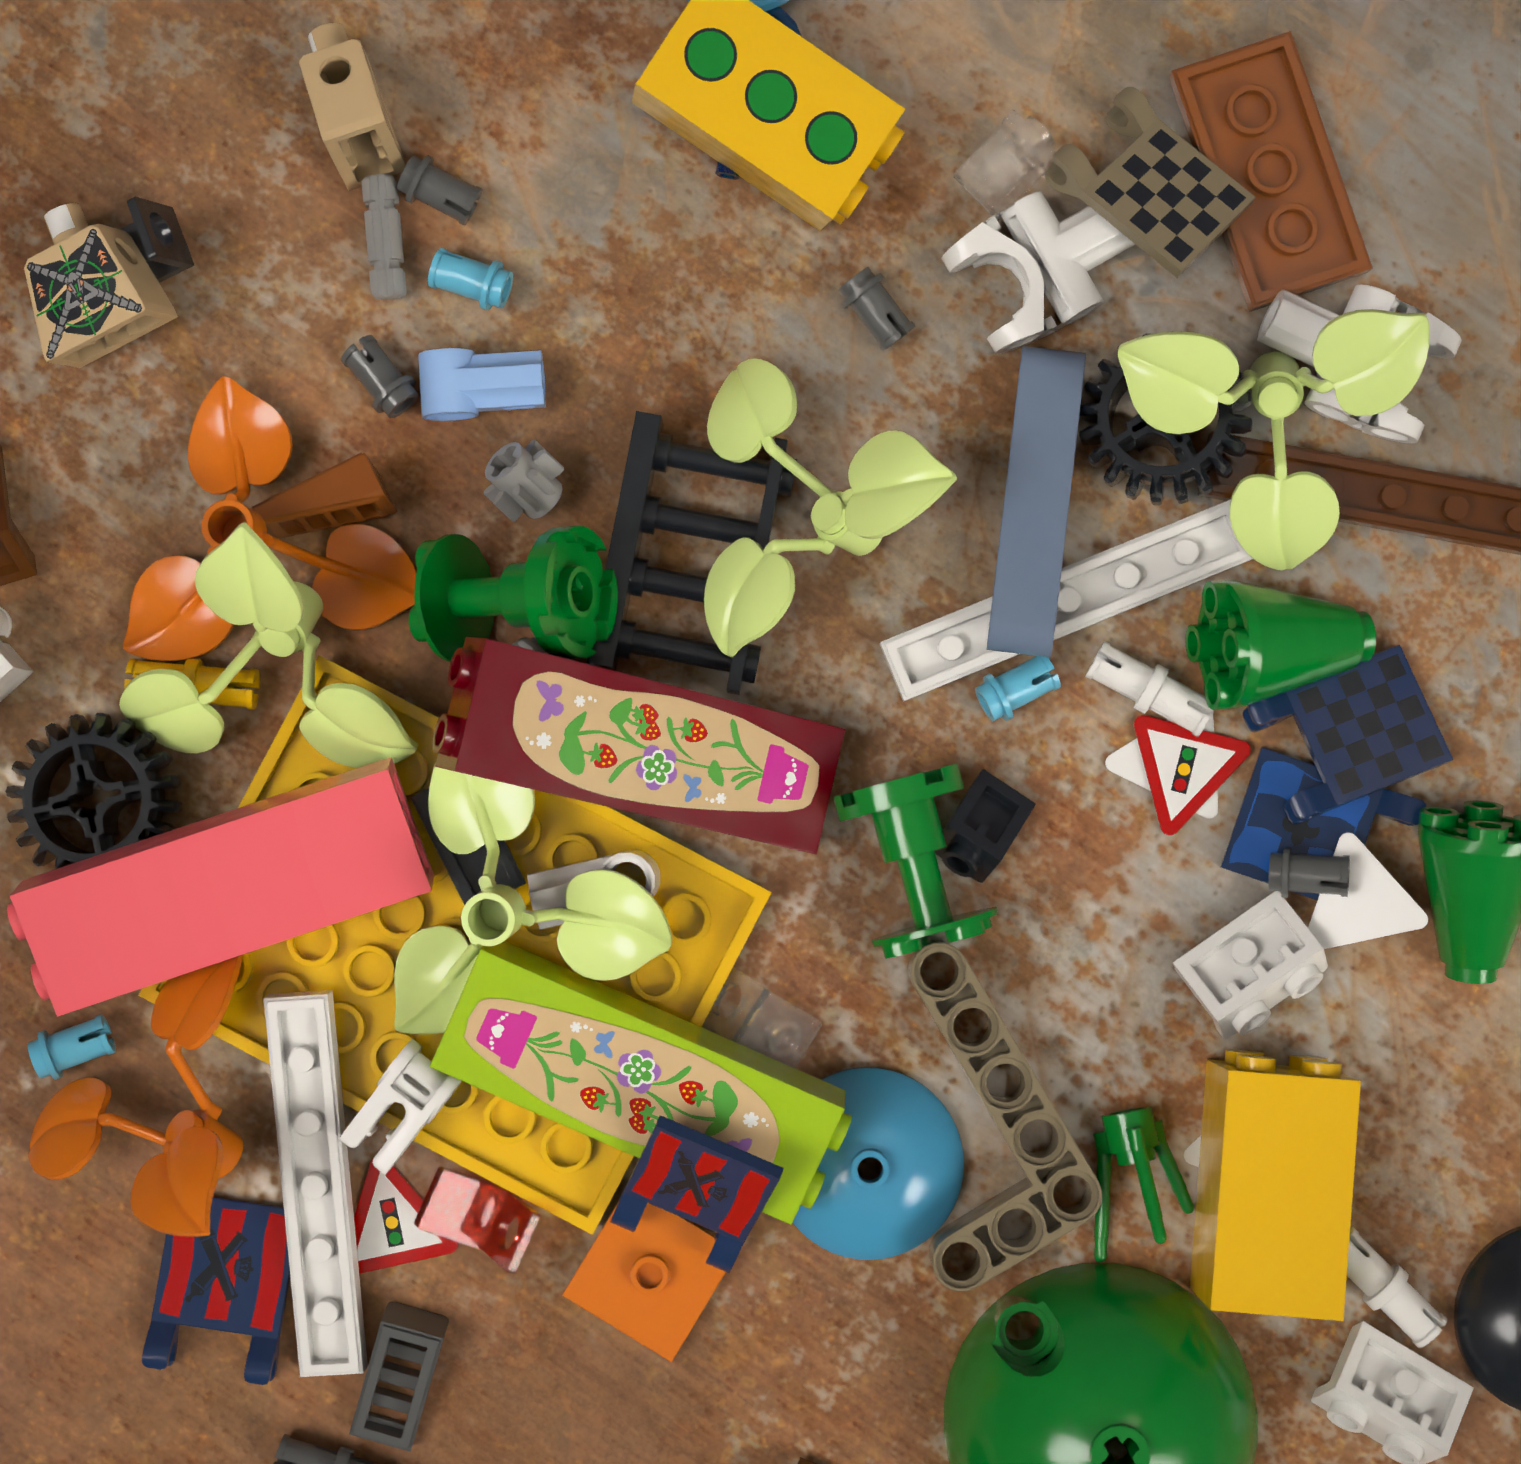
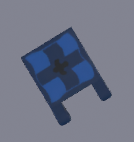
(1265, 827)

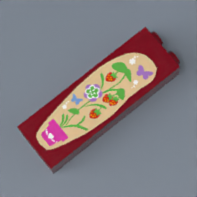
(636, 745)

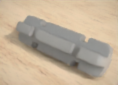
(384, 237)

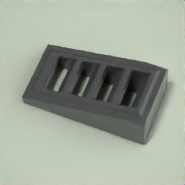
(411, 1336)

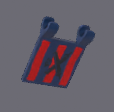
(700, 1183)
(225, 1283)

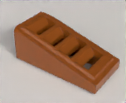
(330, 499)

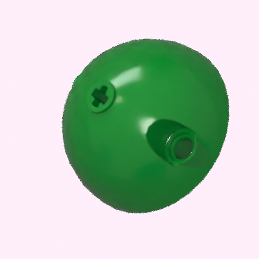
(1126, 1363)

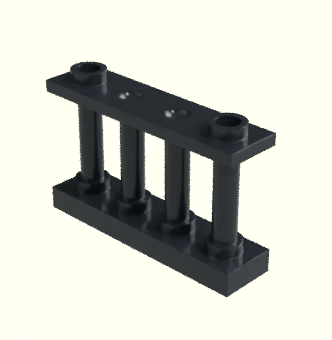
(643, 513)

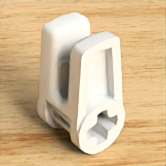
(416, 1087)

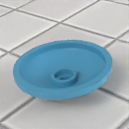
(919, 1176)

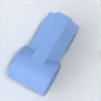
(462, 383)

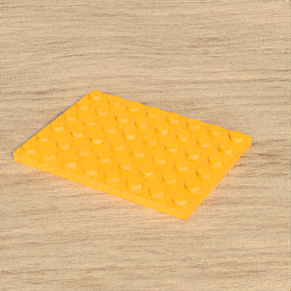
(356, 958)

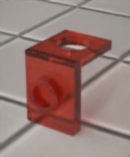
(477, 1216)

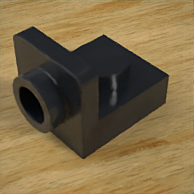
(983, 827)

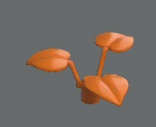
(239, 444)
(174, 1187)

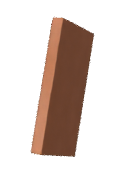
(1264, 130)

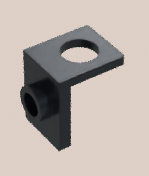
(158, 237)

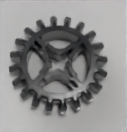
(1141, 436)
(41, 809)

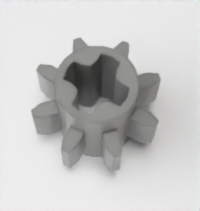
(523, 480)

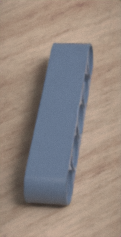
(1036, 501)

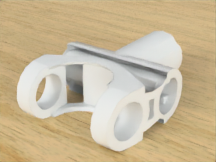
(1045, 259)
(1294, 325)

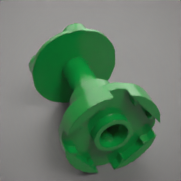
(555, 593)
(909, 834)

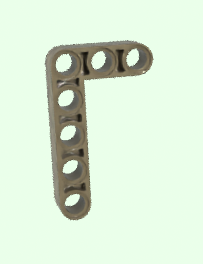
(1010, 1115)

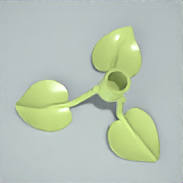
(1362, 355)
(890, 485)
(247, 586)
(606, 930)

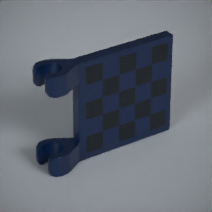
(1360, 729)

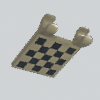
(1156, 190)

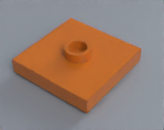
(648, 1279)

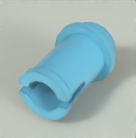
(471, 278)
(1016, 687)
(70, 1047)

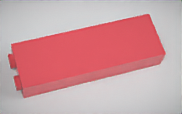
(221, 887)

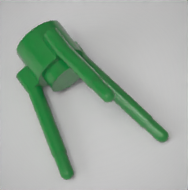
(1133, 1137)

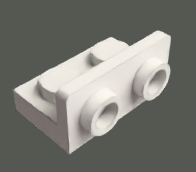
(1253, 966)
(1394, 1397)

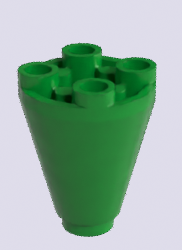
(1271, 641)
(1472, 886)

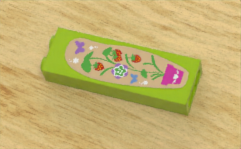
(621, 1063)

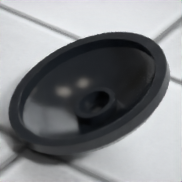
(1490, 1317)

